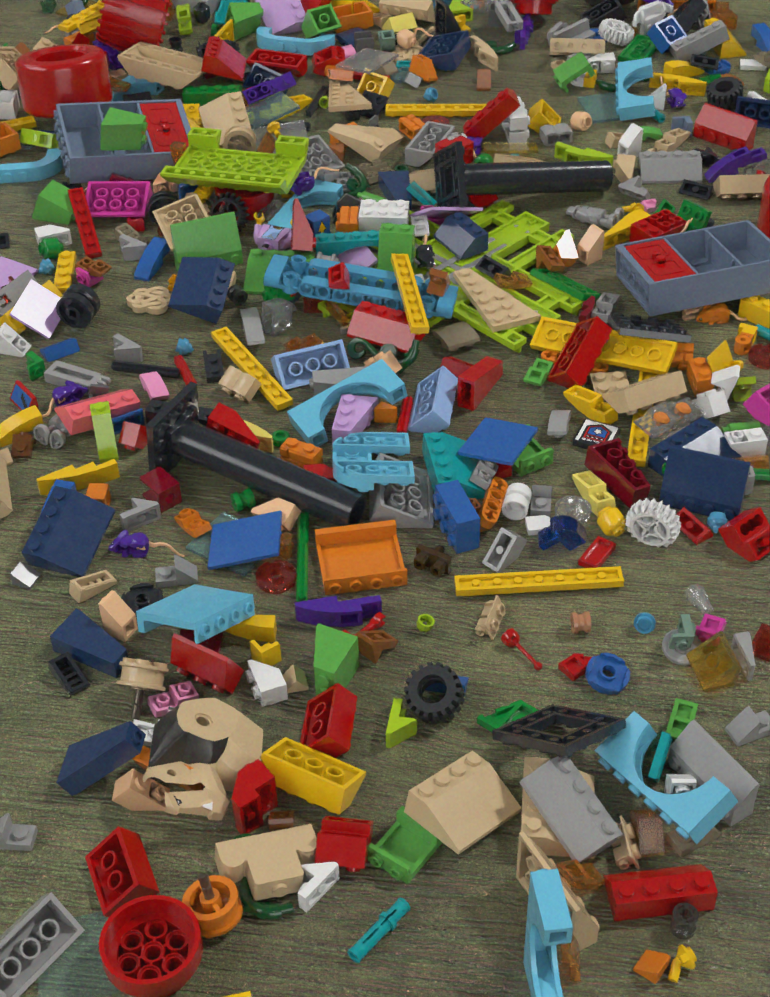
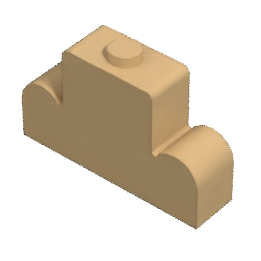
(268, 860)

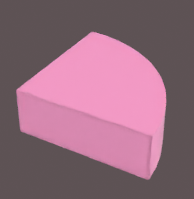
(649, 205)

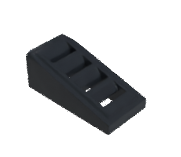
(66, 660)

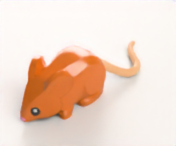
(717, 313)

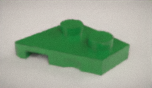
(505, 715)

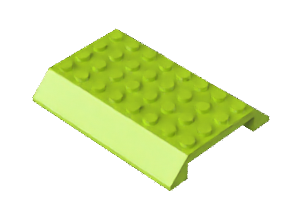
(238, 169)

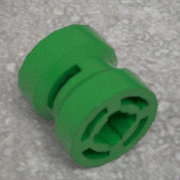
(243, 500)

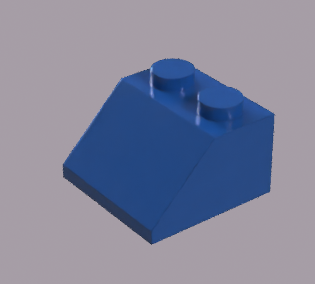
(666, 33)

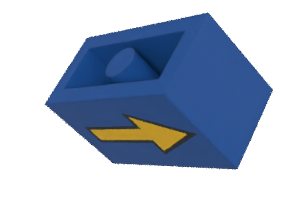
(319, 222)

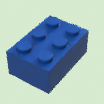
(456, 516)

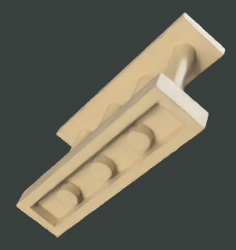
(569, 46)

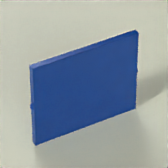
(498, 441)
(245, 540)

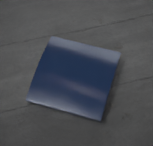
(347, 37)

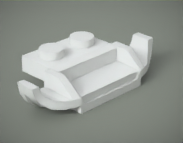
(651, 14)

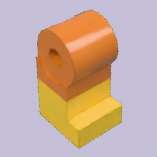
(745, 338)

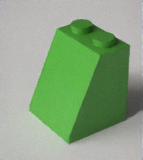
(245, 17)
(319, 21)
(123, 130)
(54, 204)
(395, 240)
(334, 657)

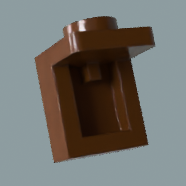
(22, 445)

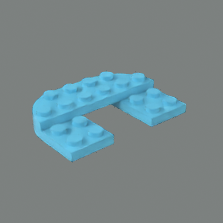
(355, 466)

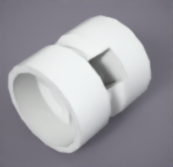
(516, 501)

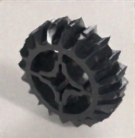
(230, 198)

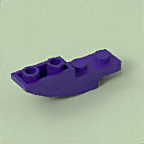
(522, 36)
(114, 64)
(269, 88)
(737, 159)
(337, 614)

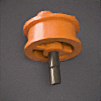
(214, 903)

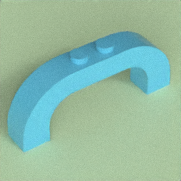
(303, 46)
(32, 171)

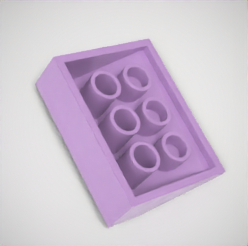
(282, 15)

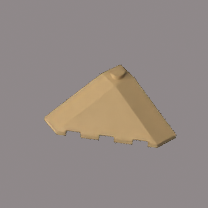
(367, 141)

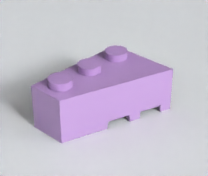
(353, 415)

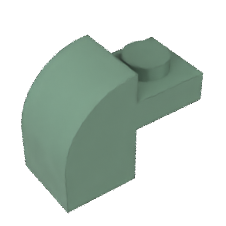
(386, 40)

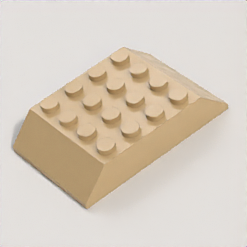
(161, 65)

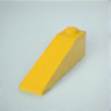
(621, 231)

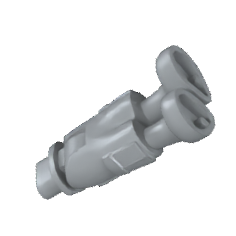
(595, 215)
(55, 434)

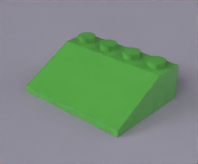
(207, 237)
(259, 261)

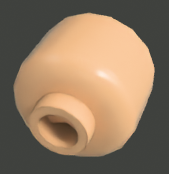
(406, 38)
(581, 121)

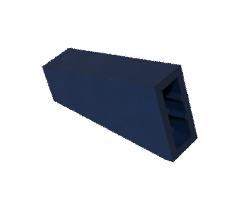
(394, 185)
(88, 644)
(98, 756)

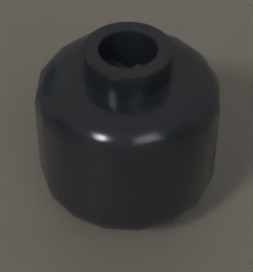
(201, 12)

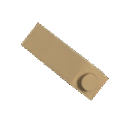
(624, 167)

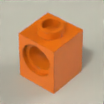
(99, 492)

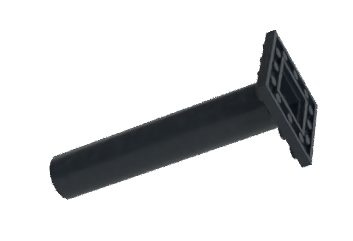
(458, 180)
(179, 435)

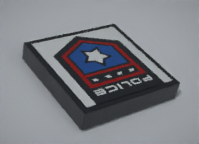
(594, 432)

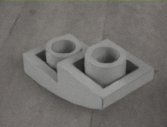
(344, 177)
(558, 423)
(484, 473)

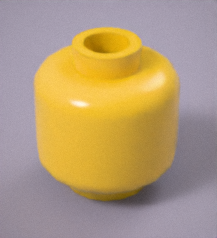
(611, 521)

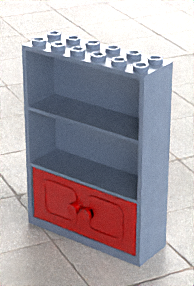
(80, 136)
(696, 267)

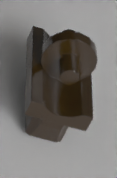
(434, 559)

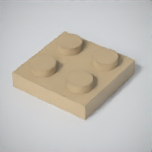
(608, 381)

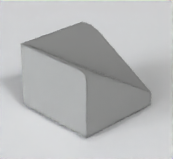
(412, 79)

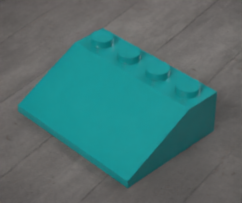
(445, 464)

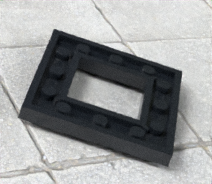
(648, 328)
(529, 730)

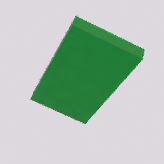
(638, 48)
(565, 284)

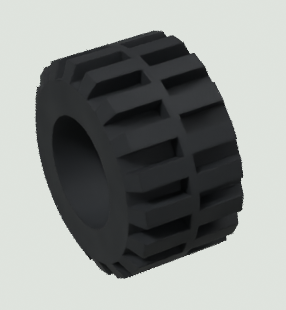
(724, 92)
(424, 678)

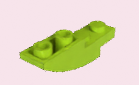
(184, 19)
(38, 138)
(571, 153)

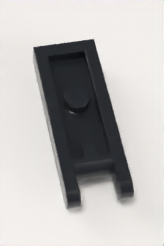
(213, 366)

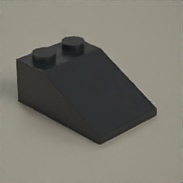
(604, 10)
(444, 19)

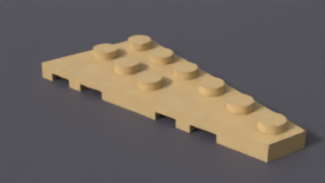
(345, 98)
(493, 304)

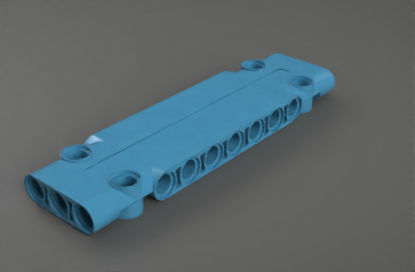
(300, 277)

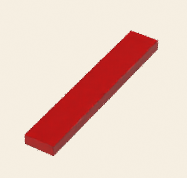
(84, 223)

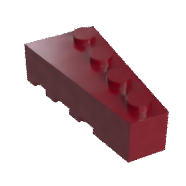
(618, 471)

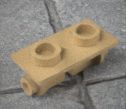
(491, 618)
(627, 852)

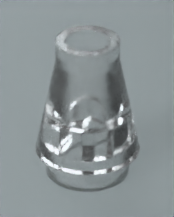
(698, 598)

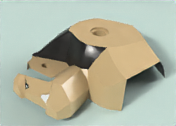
(210, 740)

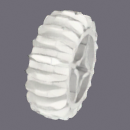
(616, 31)
(653, 523)

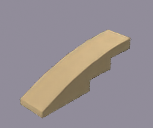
(484, 52)
(671, 140)

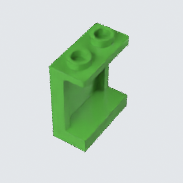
(571, 70)
(533, 458)
(403, 848)

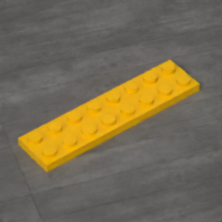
(620, 350)

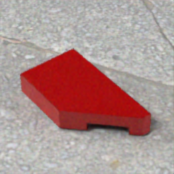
(574, 666)

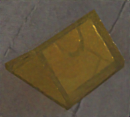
(714, 663)

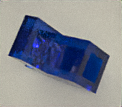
(564, 530)

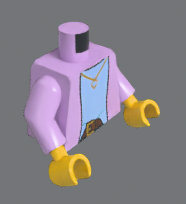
(270, 236)

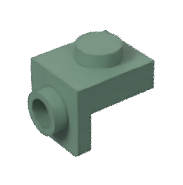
(685, 635)

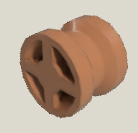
(580, 622)

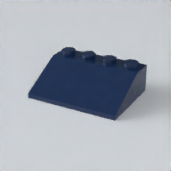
(447, 49)
(201, 287)
(697, 436)
(704, 482)
(68, 532)

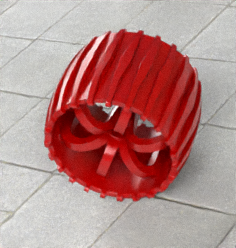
(132, 21)

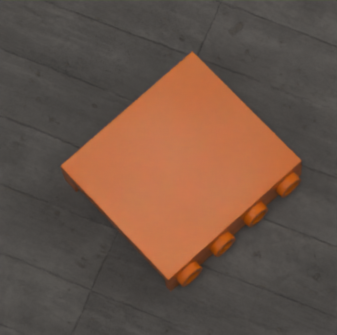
(360, 557)

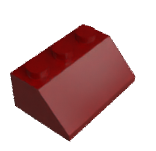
(204, 665)
(330, 721)
(120, 870)

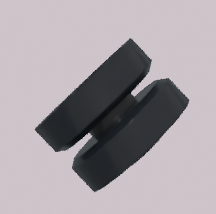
(78, 306)

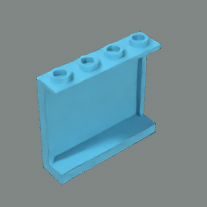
(198, 609)

